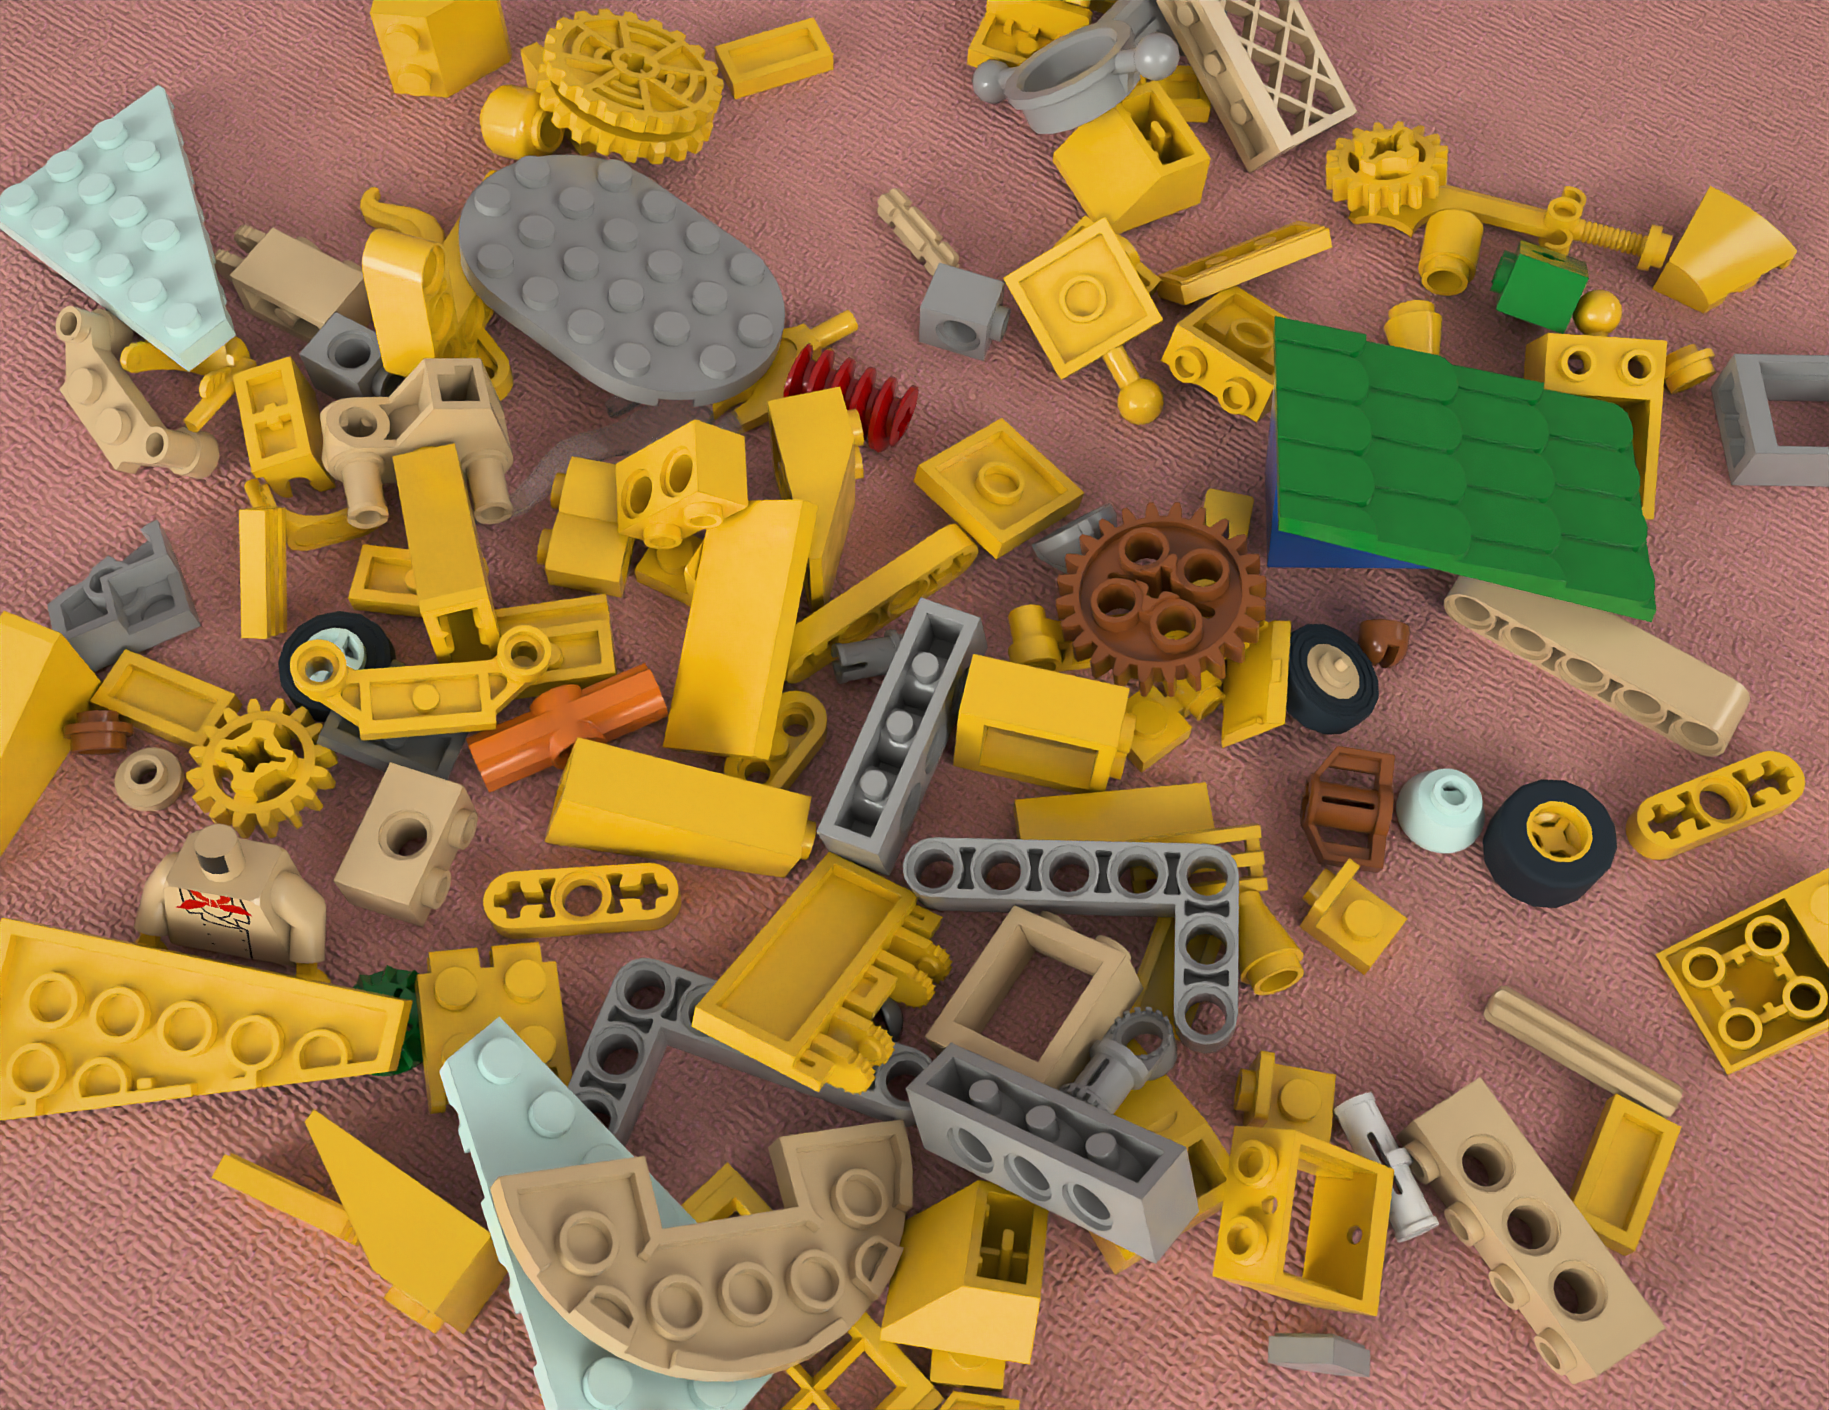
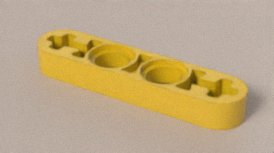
(879, 599)

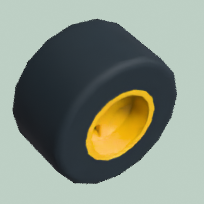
(1563, 823)

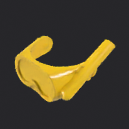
(217, 369)
(307, 531)

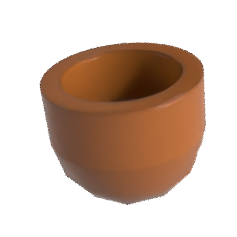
(1384, 641)

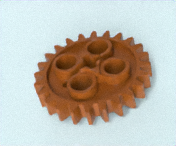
(1161, 599)

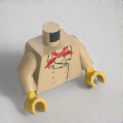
(235, 901)

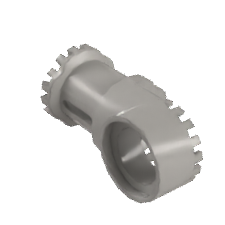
(1116, 1069)

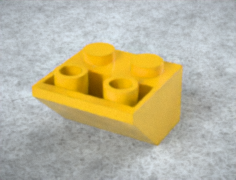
(1135, 161)
(970, 1275)

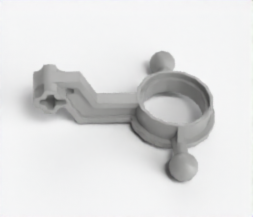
(1085, 69)

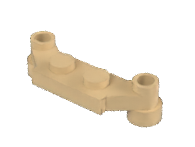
(114, 406)

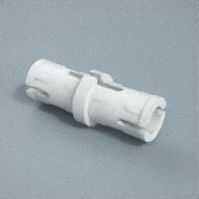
(1363, 1122)

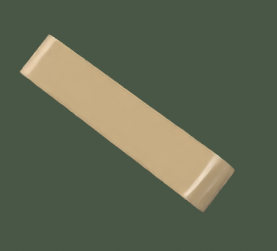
(1608, 662)

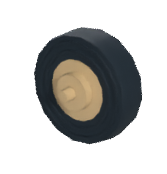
(1329, 680)

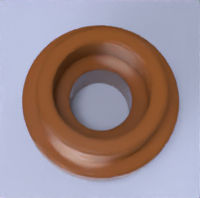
(98, 733)

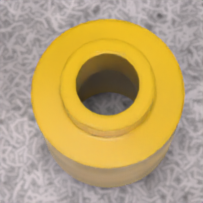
(1450, 251)

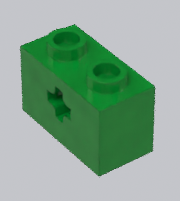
(1539, 285)

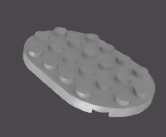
(621, 279)

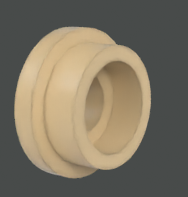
(157, 793)

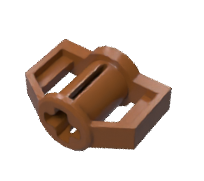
(1350, 808)

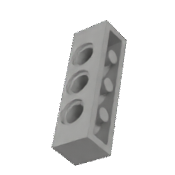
(902, 737)
(1055, 1151)

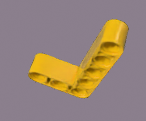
(420, 298)

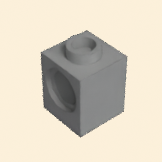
(963, 312)
(347, 361)

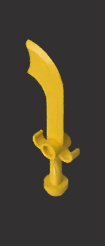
(1553, 226)

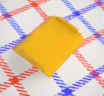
(1257, 686)

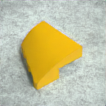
(1722, 253)

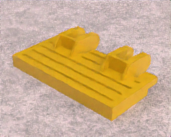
(822, 973)

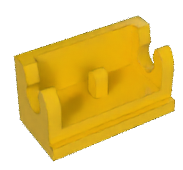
(281, 426)

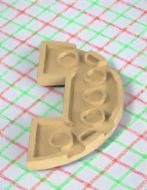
(723, 1292)

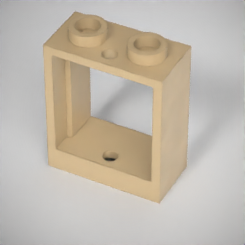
(998, 967)

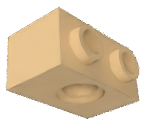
(403, 809)

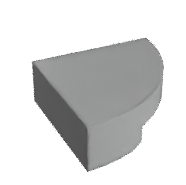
(1319, 1354)

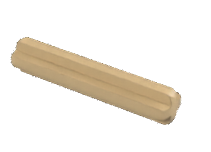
(1581, 1051)

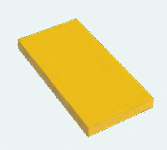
(741, 631)

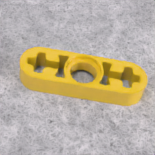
(1728, 782)
(534, 920)

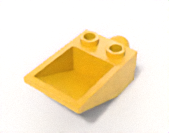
(1613, 371)

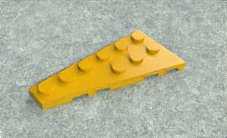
(139, 1023)

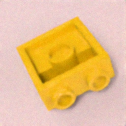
(1228, 351)

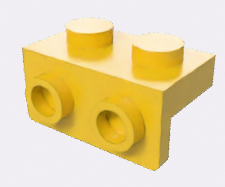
(1020, 28)

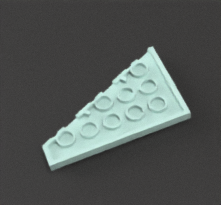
(128, 229)
(524, 1121)

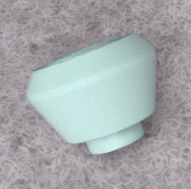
(1441, 810)

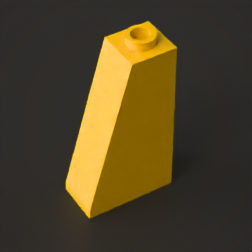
(446, 555)
(39, 694)
(677, 813)

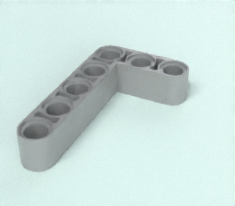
(1105, 896)
(670, 1025)

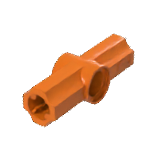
(560, 716)

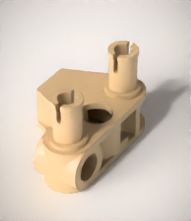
(434, 406)

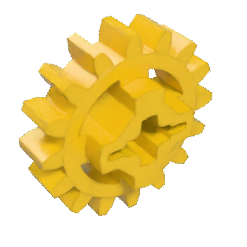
(1386, 168)
(263, 768)

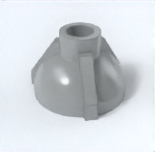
(1065, 540)

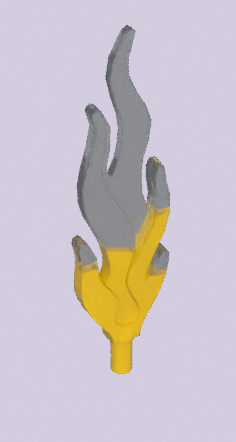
(657, 421)

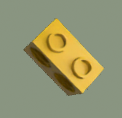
(681, 484)

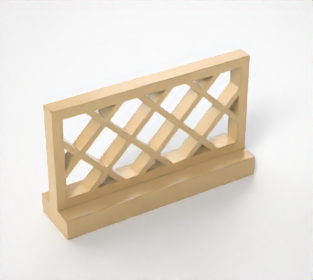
(1234, 86)

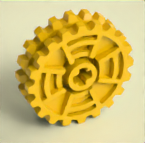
(628, 86)

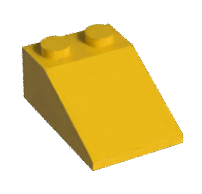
(818, 461)
(418, 1242)

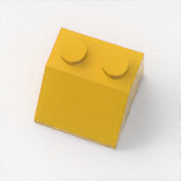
(440, 43)

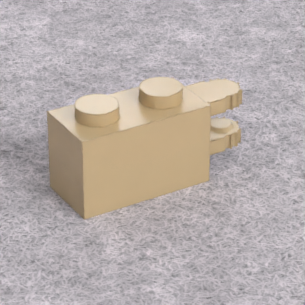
(293, 282)

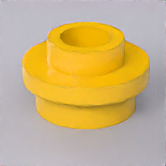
(1688, 368)

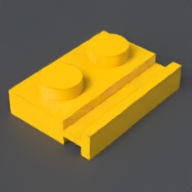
(578, 639)

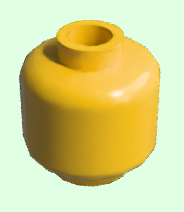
(517, 125)

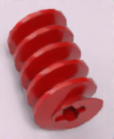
(881, 412)

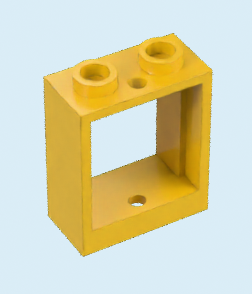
(1042, 726)
(1346, 1196)

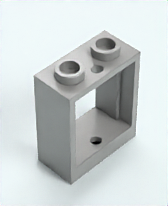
(1747, 424)

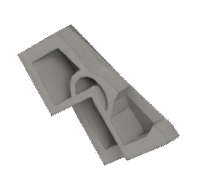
(126, 603)

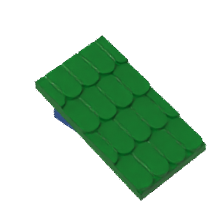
(1451, 471)

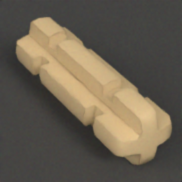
(915, 231)

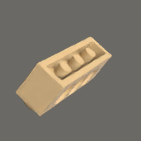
(1610, 1311)

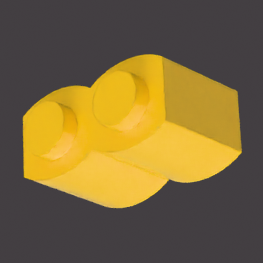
(585, 541)

